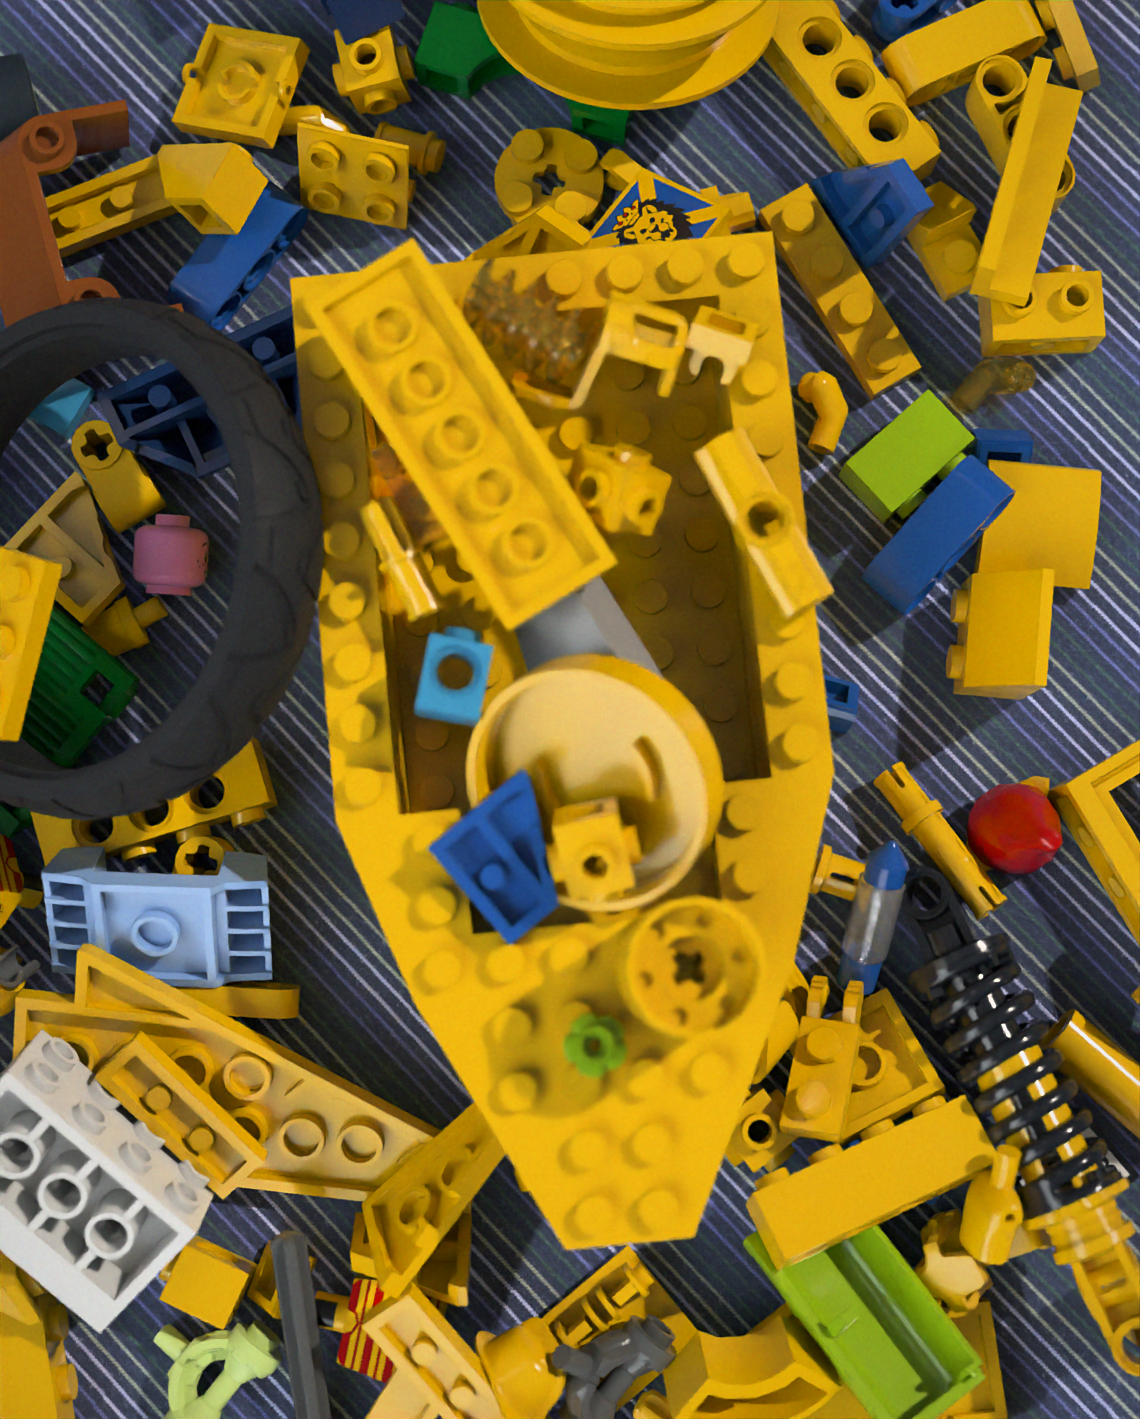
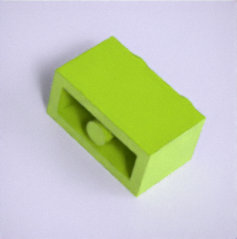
(906, 458)

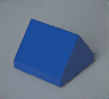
(841, 703)

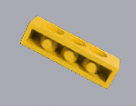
(850, 63)
(245, 798)

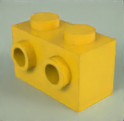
(1058, 318)

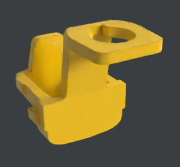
(622, 337)
(951, 1271)

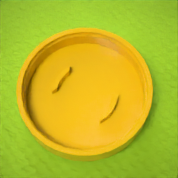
(603, 731)

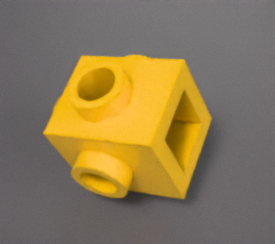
(374, 71)
(627, 485)
(594, 850)
(774, 1147)

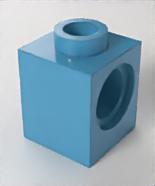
(449, 705)

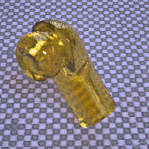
(993, 377)

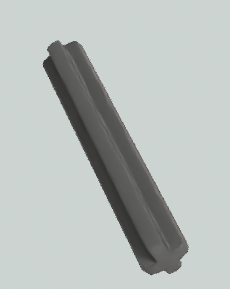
(300, 1325)

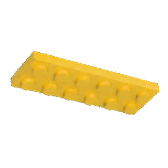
(461, 435)

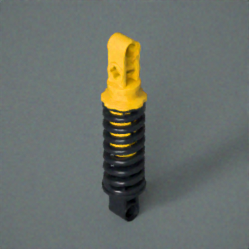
(1062, 1171)

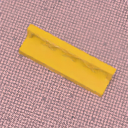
(1026, 188)

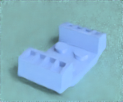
(164, 924)

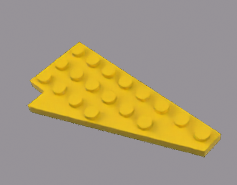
(315, 1125)

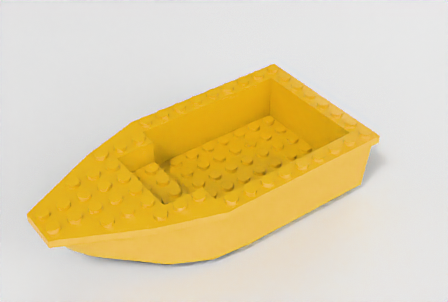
(645, 1141)

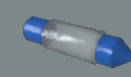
(873, 916)

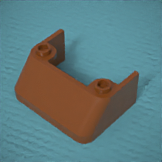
(29, 255)

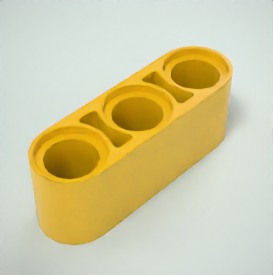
(952, 49)
(997, 115)

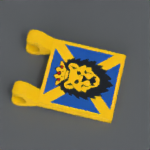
(651, 208)

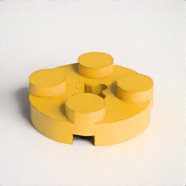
(545, 151)

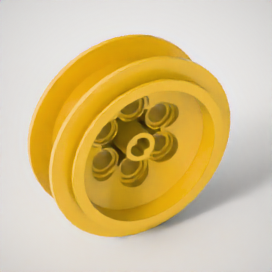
(631, 49)

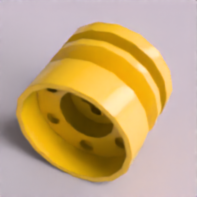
(727, 968)

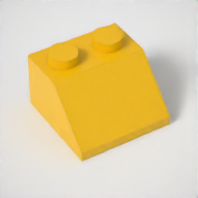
(1001, 633)

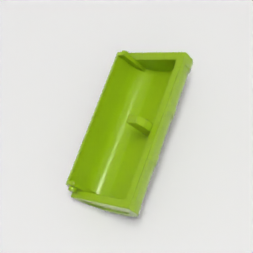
(877, 1326)

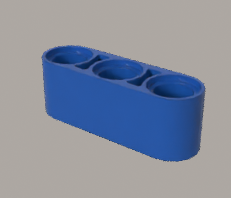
(231, 267)
(938, 534)

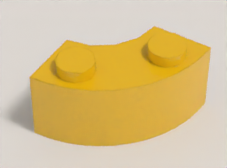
(751, 1376)

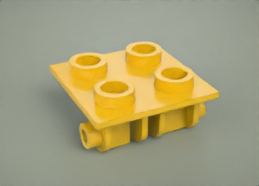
(354, 176)
(606, 1303)

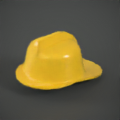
(522, 1369)

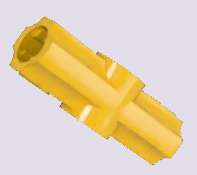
(745, 488)

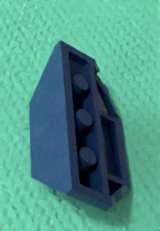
(169, 420)

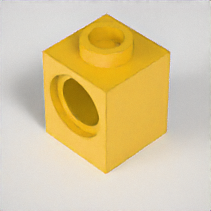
(207, 1281)

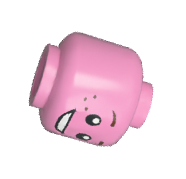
(170, 556)

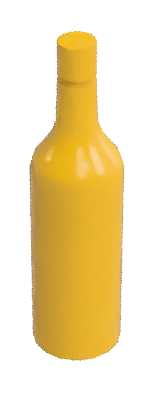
(1098, 1067)

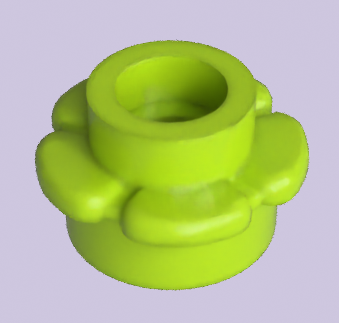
(592, 1062)

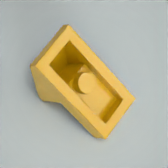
(947, 241)

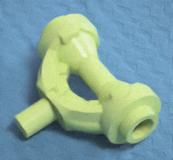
(247, 1355)

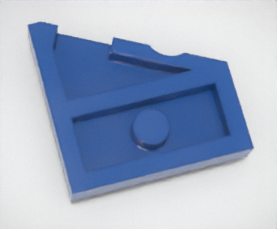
(874, 206)
(502, 858)

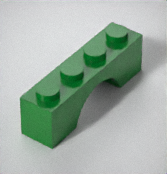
(461, 59)

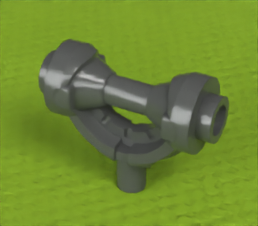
(626, 1352)

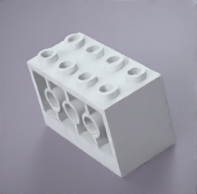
(86, 1186)

